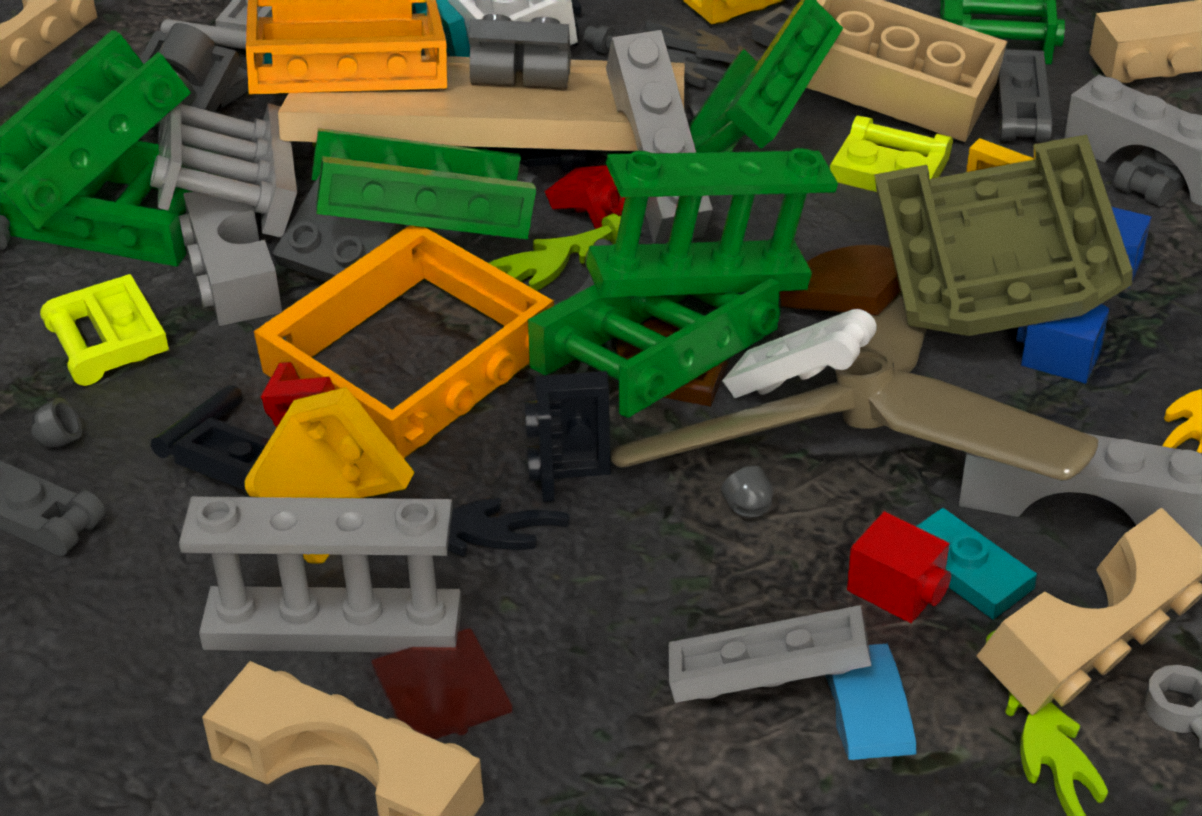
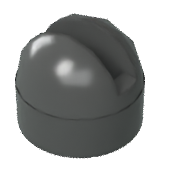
(56, 424)
(748, 492)

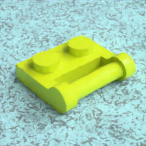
(862, 158)
(121, 320)

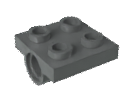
(508, 46)
(198, 62)
(327, 243)

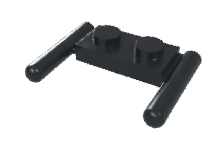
(212, 445)

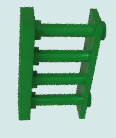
(1048, 29)
(760, 94)
(83, 125)
(421, 184)
(111, 226)
(707, 267)
(586, 321)

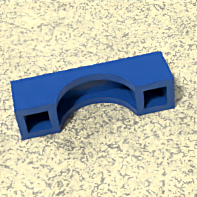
(1074, 344)

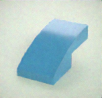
(873, 709)

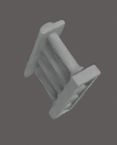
(231, 150)
(323, 617)

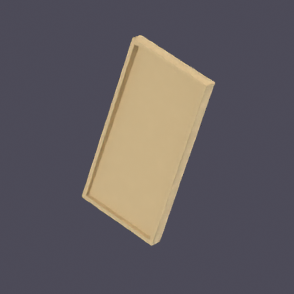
(475, 113)

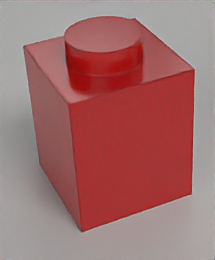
(899, 567)

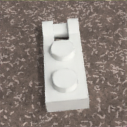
(802, 353)

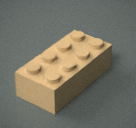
(909, 65)

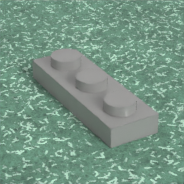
(768, 654)

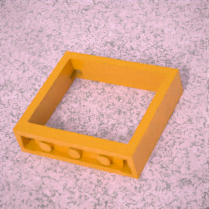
(344, 46)
(377, 281)

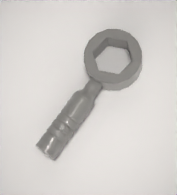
(1171, 715)

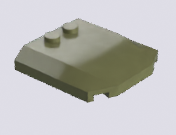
(1004, 241)

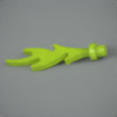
(553, 254)
(1046, 742)

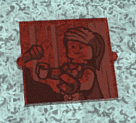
(442, 687)

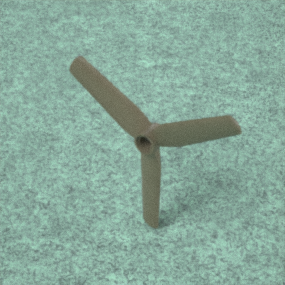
(884, 392)

